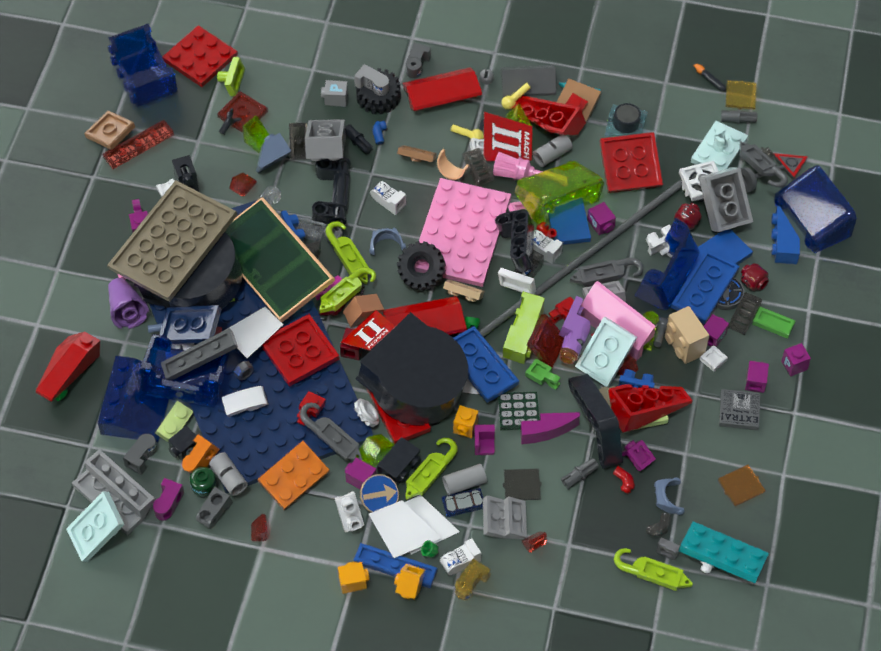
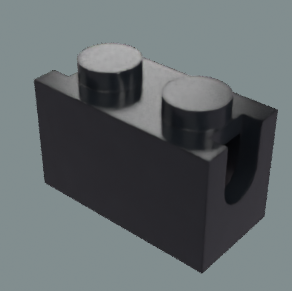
(181, 173)
(399, 461)

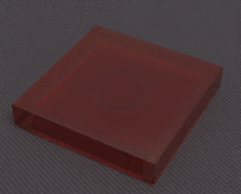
(243, 107)
(545, 340)

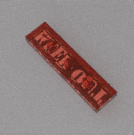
(138, 144)

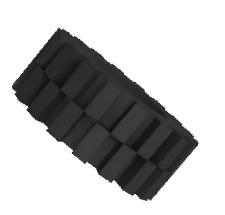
(377, 103)
(411, 256)

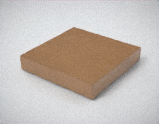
(588, 93)
(109, 130)

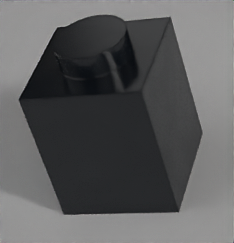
(182, 443)

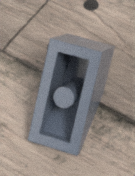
(272, 151)

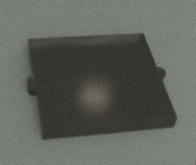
(522, 484)

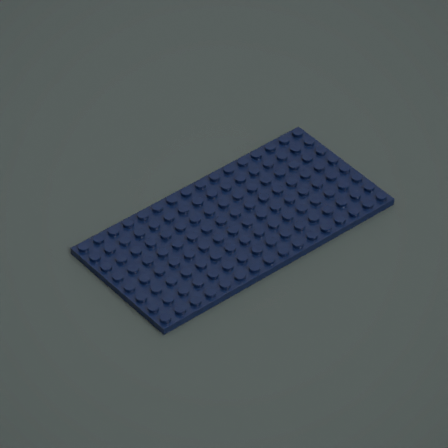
(269, 433)

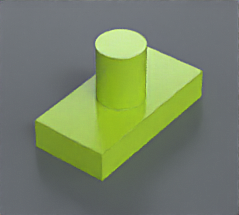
(232, 77)

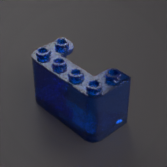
(141, 66)

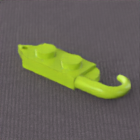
(346, 251)
(344, 290)
(653, 571)

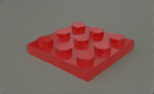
(200, 56)
(631, 162)
(300, 350)

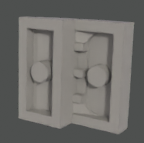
(504, 517)

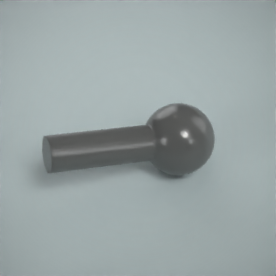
(662, 325)

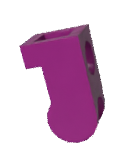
(169, 499)

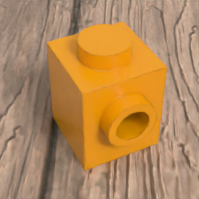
(465, 421)
(353, 577)
(409, 581)

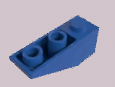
(786, 241)

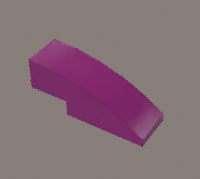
(548, 427)

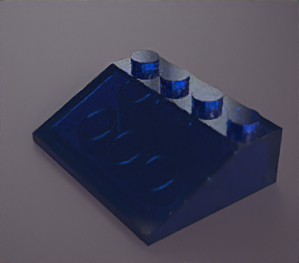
(126, 408)

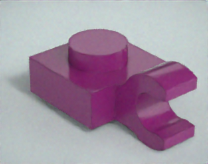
(138, 216)

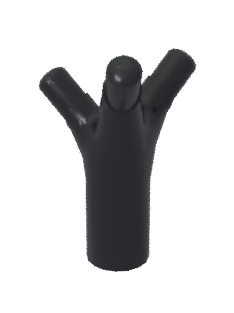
(229, 121)

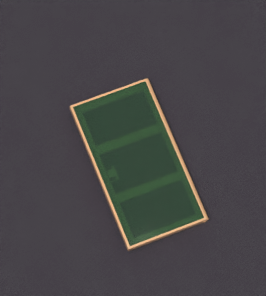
(276, 260)

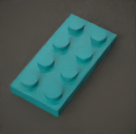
(723, 552)

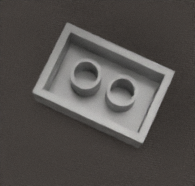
(325, 139)
(726, 199)

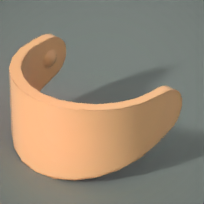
(448, 169)

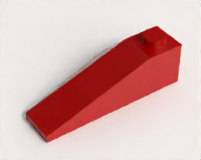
(552, 115)
(67, 363)
(644, 405)

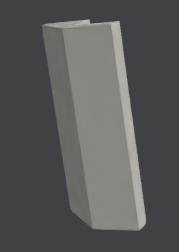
(128, 496)

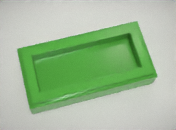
(773, 322)

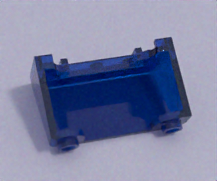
(818, 209)
(660, 287)
(197, 387)

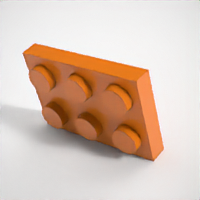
(293, 475)

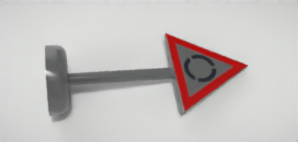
(790, 163)

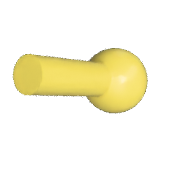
(509, 101)
(477, 134)

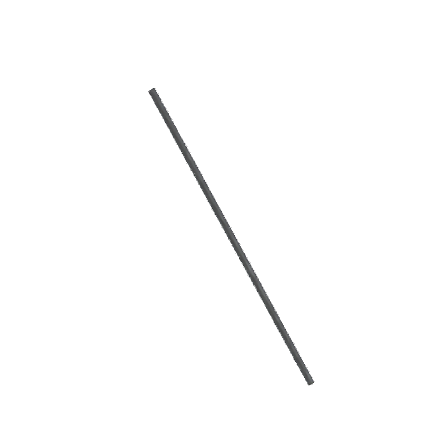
(584, 256)

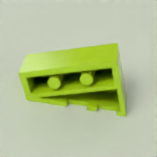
(522, 328)

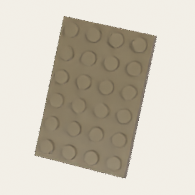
(172, 240)

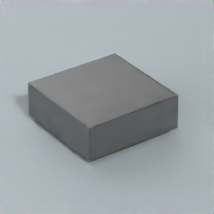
(668, 549)

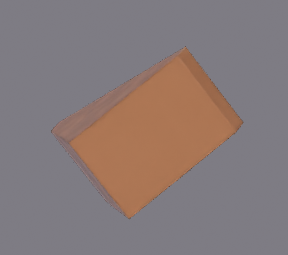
(361, 308)

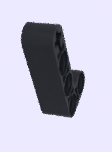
(520, 228)

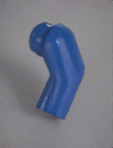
(377, 131)

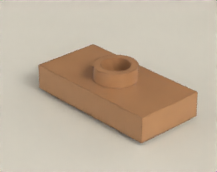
(417, 154)

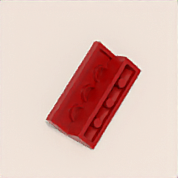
(442, 88)
(441, 314)

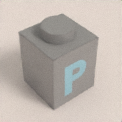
(335, 93)

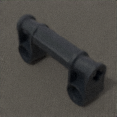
(332, 211)

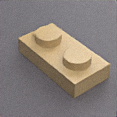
(456, 288)

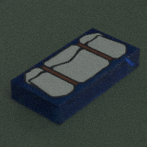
(462, 502)

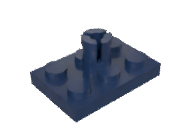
(190, 324)

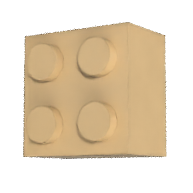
(686, 335)

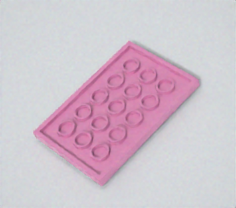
(463, 229)

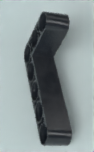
(600, 417)

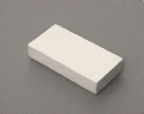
(516, 281)

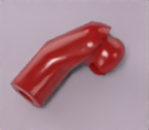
(551, 233)
(627, 479)

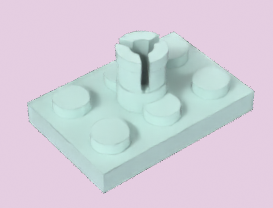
(719, 145)
(606, 351)
(95, 526)

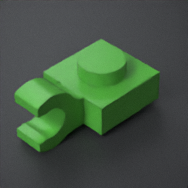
(541, 372)

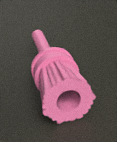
(512, 167)

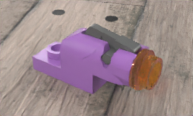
(575, 333)

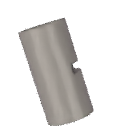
(552, 150)
(228, 474)
(464, 479)

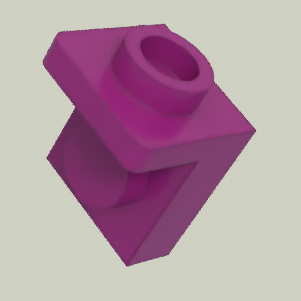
(638, 454)

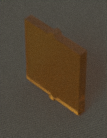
(741, 485)

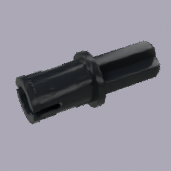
(358, 139)

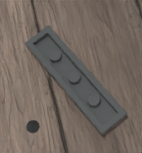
(199, 354)

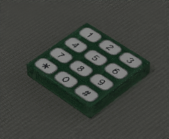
(516, 408)

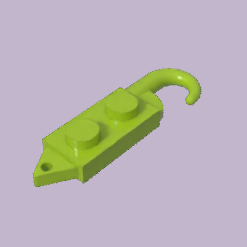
(430, 470)

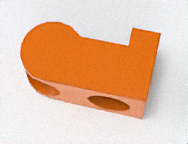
(200, 455)

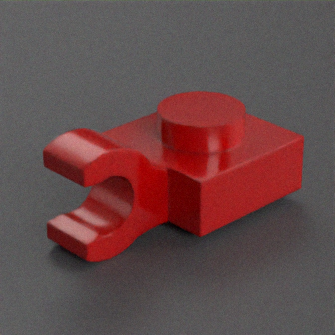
(561, 310)
(311, 398)

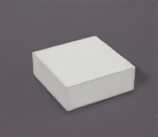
(713, 358)

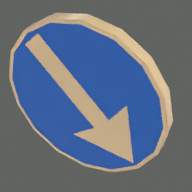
(378, 492)

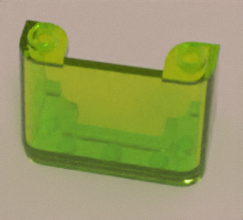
(558, 186)

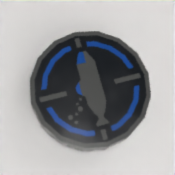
(732, 295)

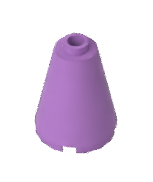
(126, 304)

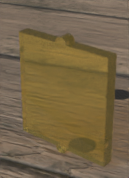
(741, 94)

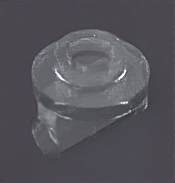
(271, 195)

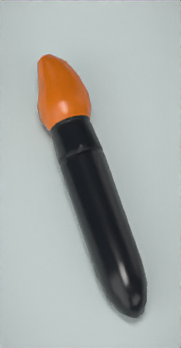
(701, 70)

